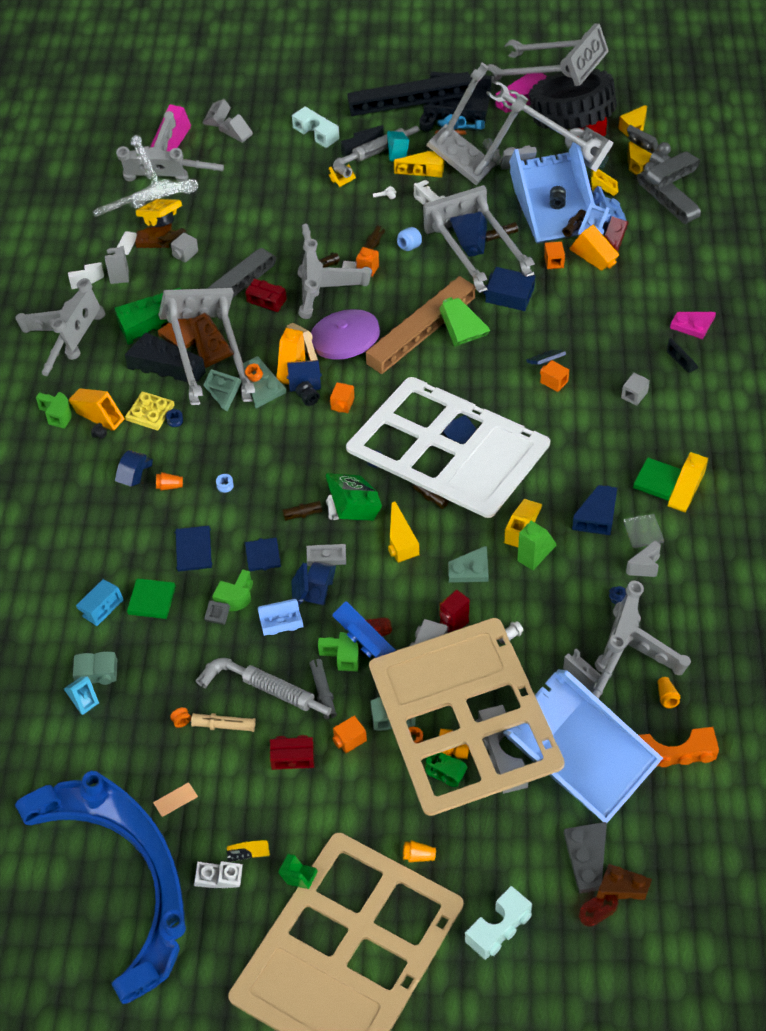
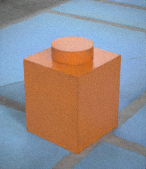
(554, 255)
(368, 258)
(554, 375)
(342, 397)
(349, 734)

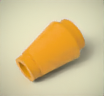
(667, 693)
(418, 852)

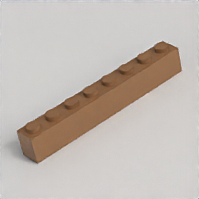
(416, 327)

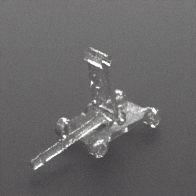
(154, 191)

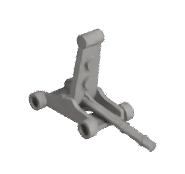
(163, 162)
(316, 276)
(66, 321)
(626, 632)

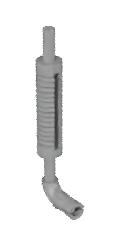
(365, 151)
(264, 682)

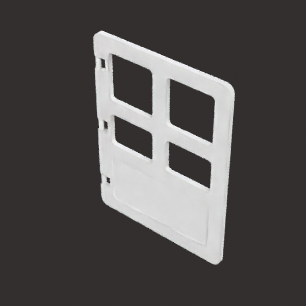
(482, 469)

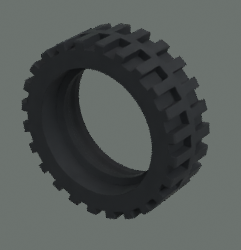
(571, 104)

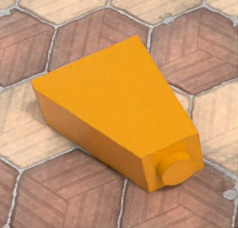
(595, 249)
(290, 350)
(97, 407)

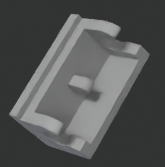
(117, 265)
(581, 670)

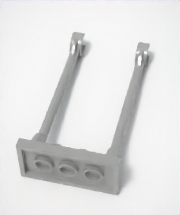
(576, 65)
(593, 145)
(460, 152)
(437, 219)
(190, 304)

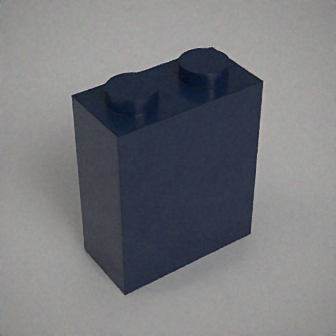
(509, 289)

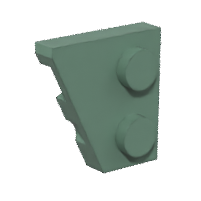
(222, 387)
(470, 567)

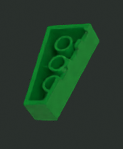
(140, 317)

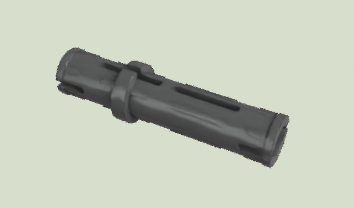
(324, 695)

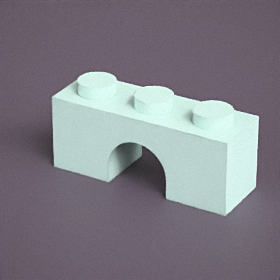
(324, 130)
(487, 937)

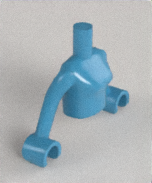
(461, 123)

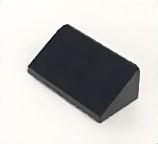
(681, 356)

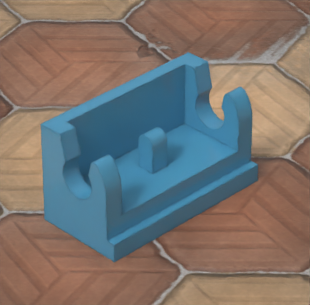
(100, 602)

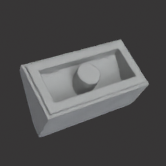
(217, 113)

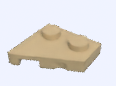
(309, 349)

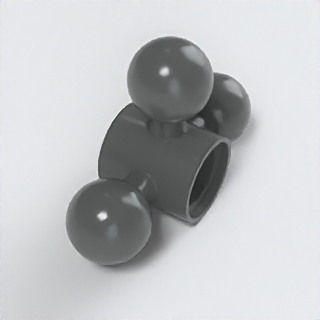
(658, 156)

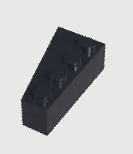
(162, 357)

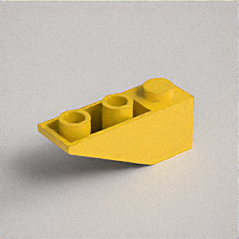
(420, 164)
(526, 512)

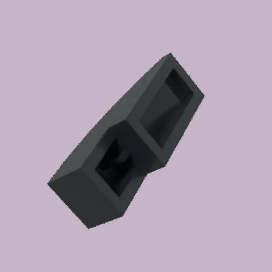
(360, 138)

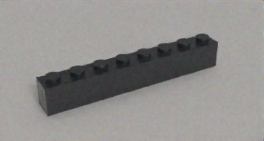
(408, 94)

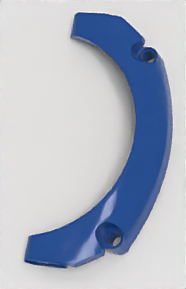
(117, 810)

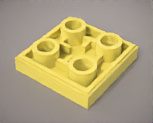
(149, 410)

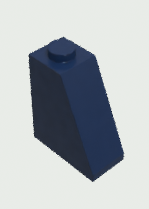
(471, 232)
(596, 512)

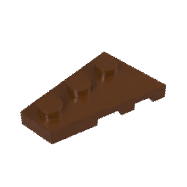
(209, 340)

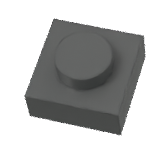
(217, 612)

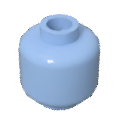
(409, 239)

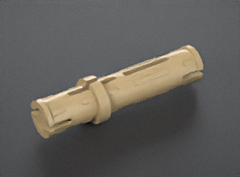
(223, 722)

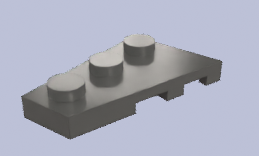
(586, 854)

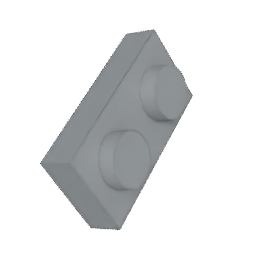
(328, 554)

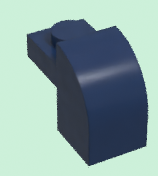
(131, 467)
(319, 578)

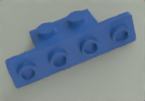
(362, 631)

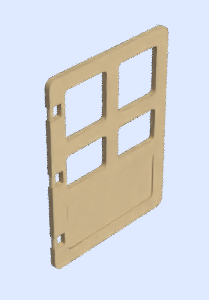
(447, 674)
(306, 990)

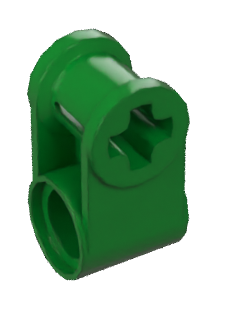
(446, 769)

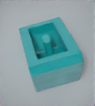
(397, 145)

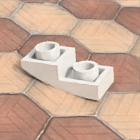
(92, 272)
(218, 876)

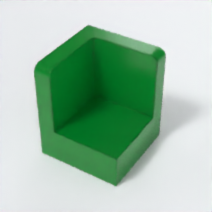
(297, 874)

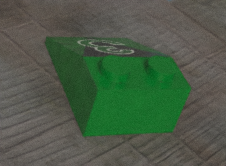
(353, 497)

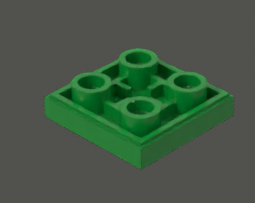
(657, 478)
(151, 598)

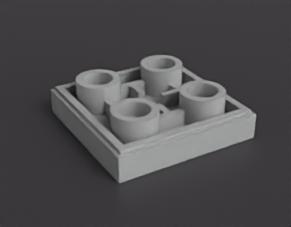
(525, 153)

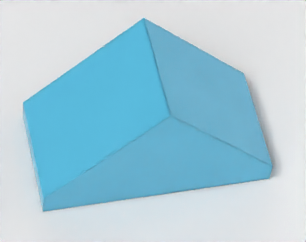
(82, 694)

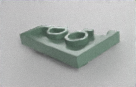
(267, 387)

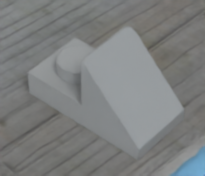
(236, 128)
(645, 561)

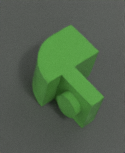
(56, 408)
(235, 595)
(345, 650)

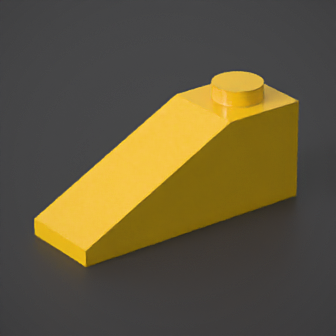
(688, 482)
(402, 540)

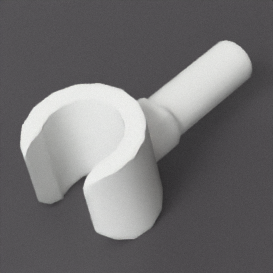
(390, 192)

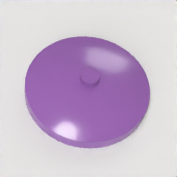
(345, 334)

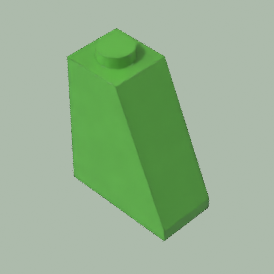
(462, 321)
(534, 545)

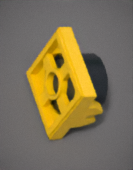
(159, 212)

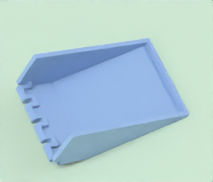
(533, 187)
(599, 750)

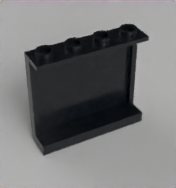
(475, 108)

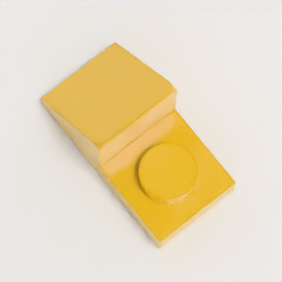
(603, 180)

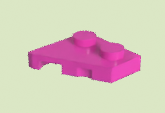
(693, 323)

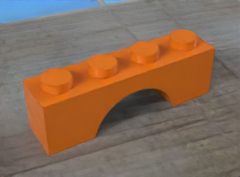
(699, 747)

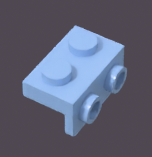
(595, 216)
(280, 617)

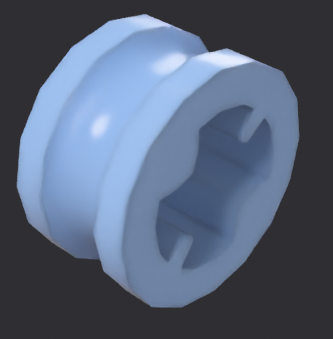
(225, 487)

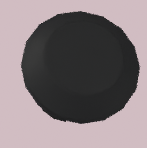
(98, 431)

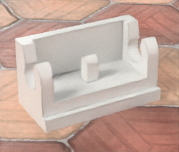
(424, 194)

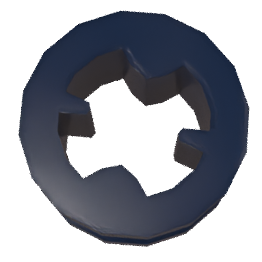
(174, 413)

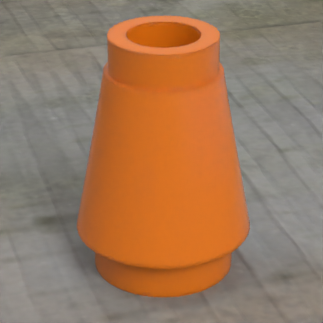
(168, 481)

